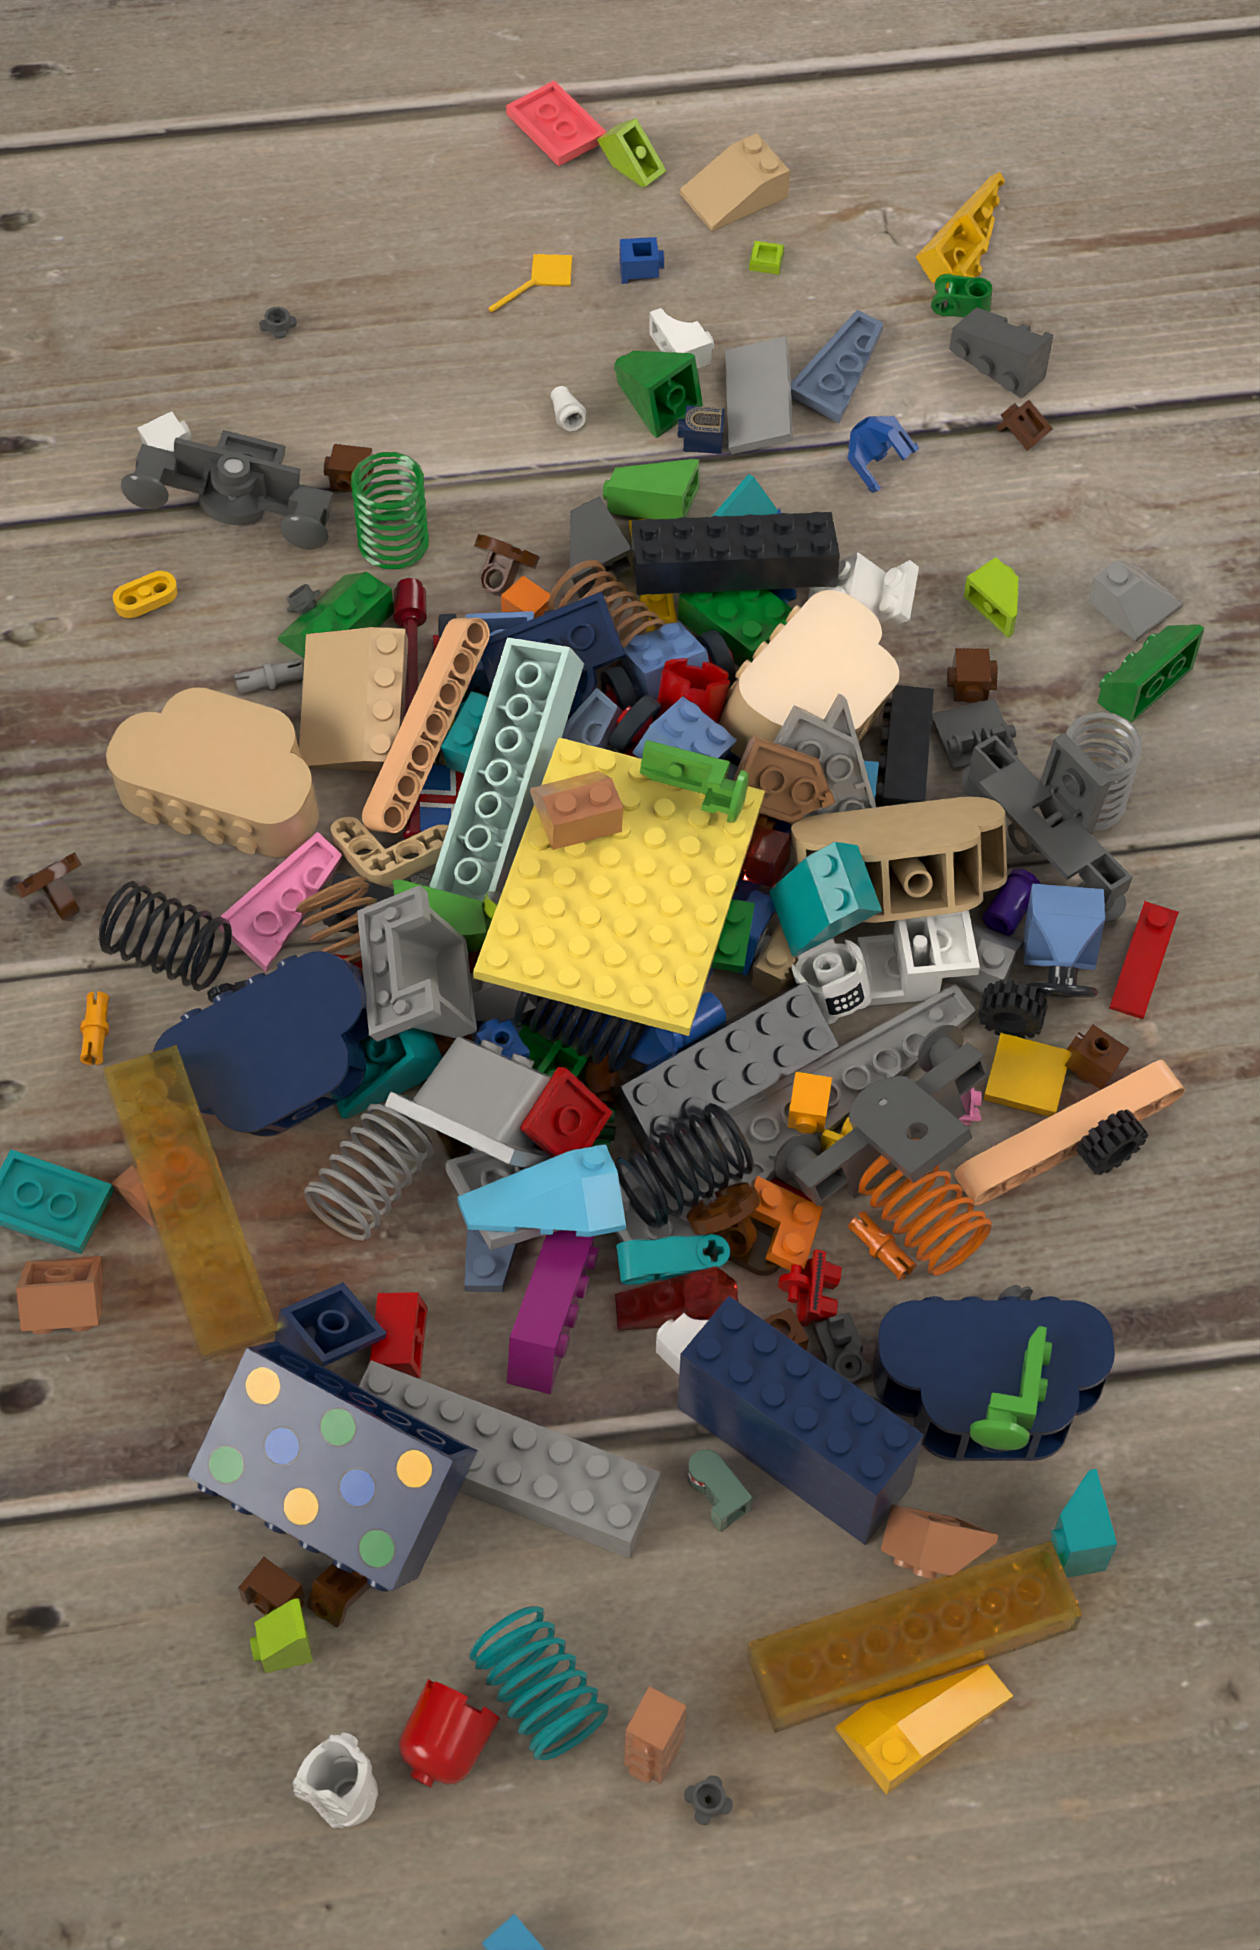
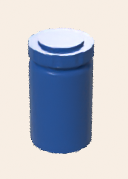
(707, 1018)

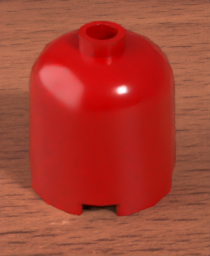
(702, 685)
(444, 1735)

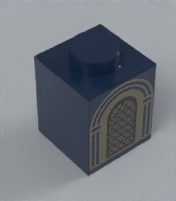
(702, 429)

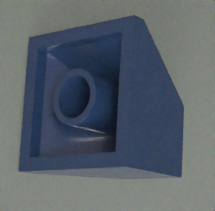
(328, 1326)

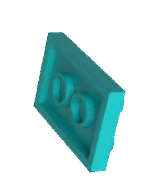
(50, 1201)

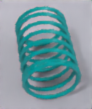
(506, 1651)

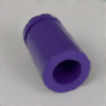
(1010, 902)

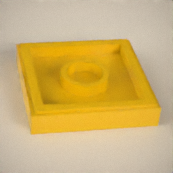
(1027, 1075)

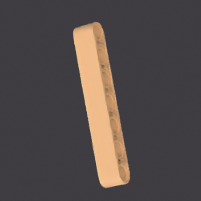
(433, 704)
(1057, 1136)

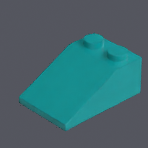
(824, 896)
(392, 1067)

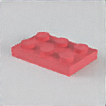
(555, 123)

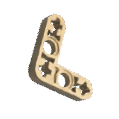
(380, 864)

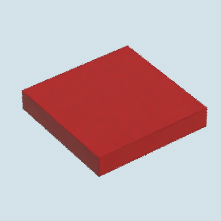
(565, 1115)

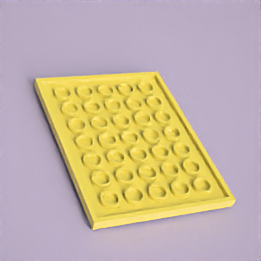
(626, 915)

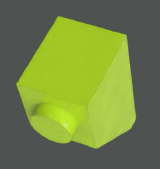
(632, 152)
(994, 594)
(282, 1638)

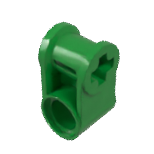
(962, 296)

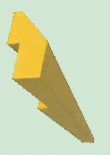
(964, 237)

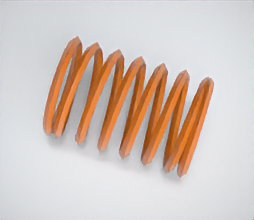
(927, 1215)

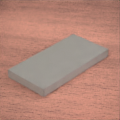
(759, 395)

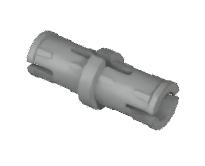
(269, 676)

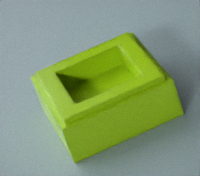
(766, 257)

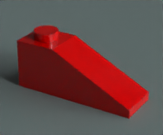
(1143, 960)

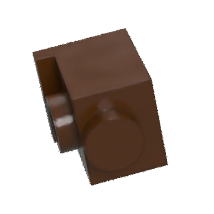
(269, 1587)

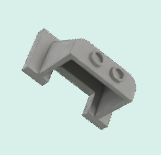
(414, 969)
(479, 1100)

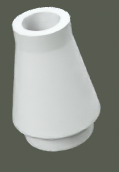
(568, 410)

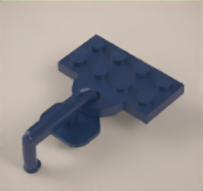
(582, 626)

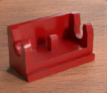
(404, 1321)

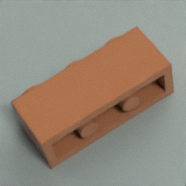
(654, 1736)

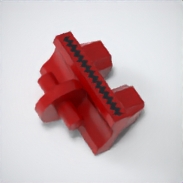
(807, 1285)

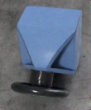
(1065, 935)

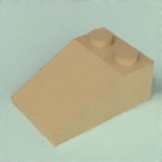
(737, 183)

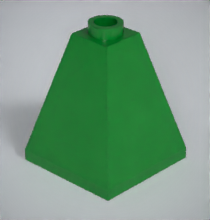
(659, 386)

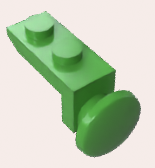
(697, 774)
(1011, 1415)

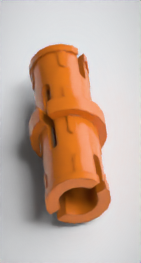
(882, 1245)

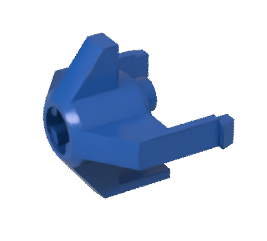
(871, 441)

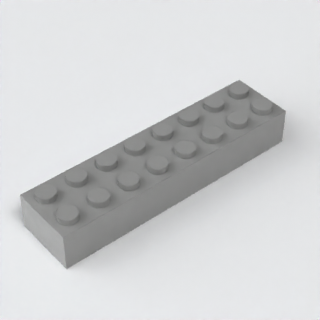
(531, 1466)

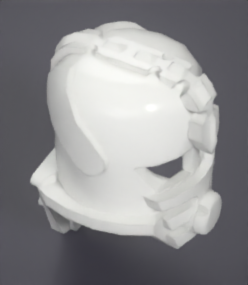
(335, 1786)

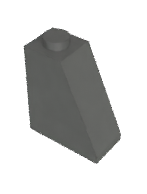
(597, 537)

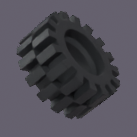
(1012, 1009)
(1112, 1142)

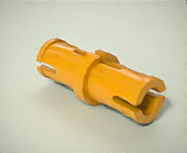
(94, 1028)

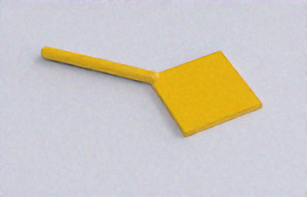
(546, 271)

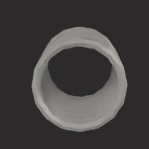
(1124, 773)
(394, 1147)

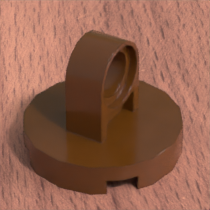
(502, 558)
(55, 888)
(726, 1214)

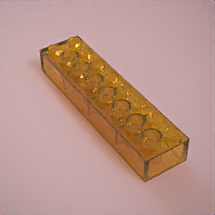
(189, 1203)
(913, 1636)

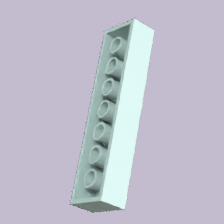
(508, 758)

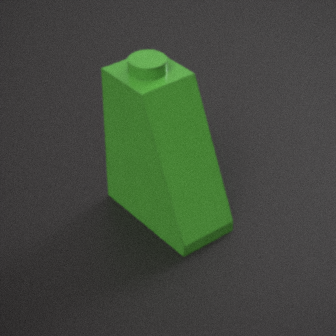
(653, 489)
(459, 911)

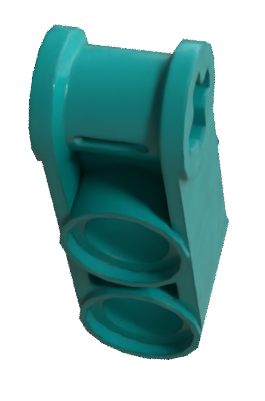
(668, 1257)

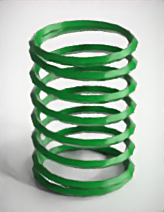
(361, 514)

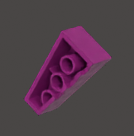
(550, 1310)

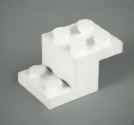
(885, 594)
(917, 957)

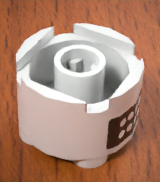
(835, 978)

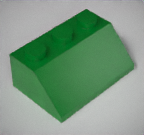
(349, 604)
(1150, 671)

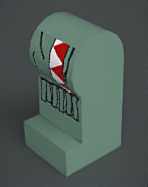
(721, 1487)

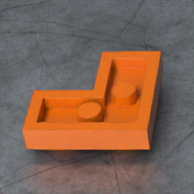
(793, 1221)

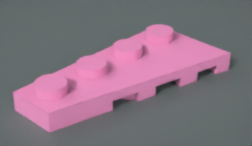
(267, 913)

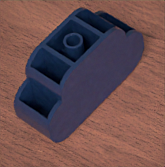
(277, 1045)
(950, 1355)

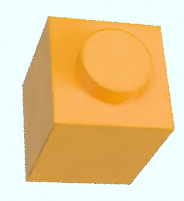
(809, 1103)

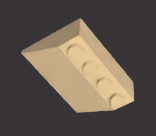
(352, 697)

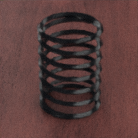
(206, 933)
(584, 1045)
(659, 1201)

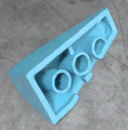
(563, 1193)

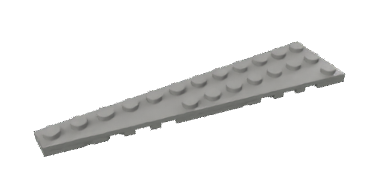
(763, 1118)

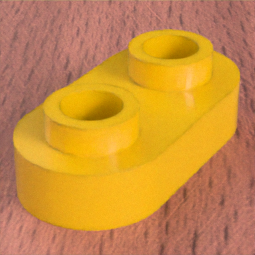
(143, 594)

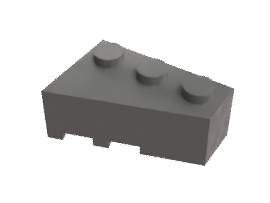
(1002, 351)

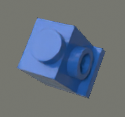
(640, 258)
(498, 1032)

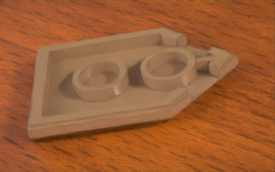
(790, 780)

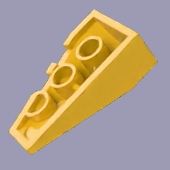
(914, 1726)

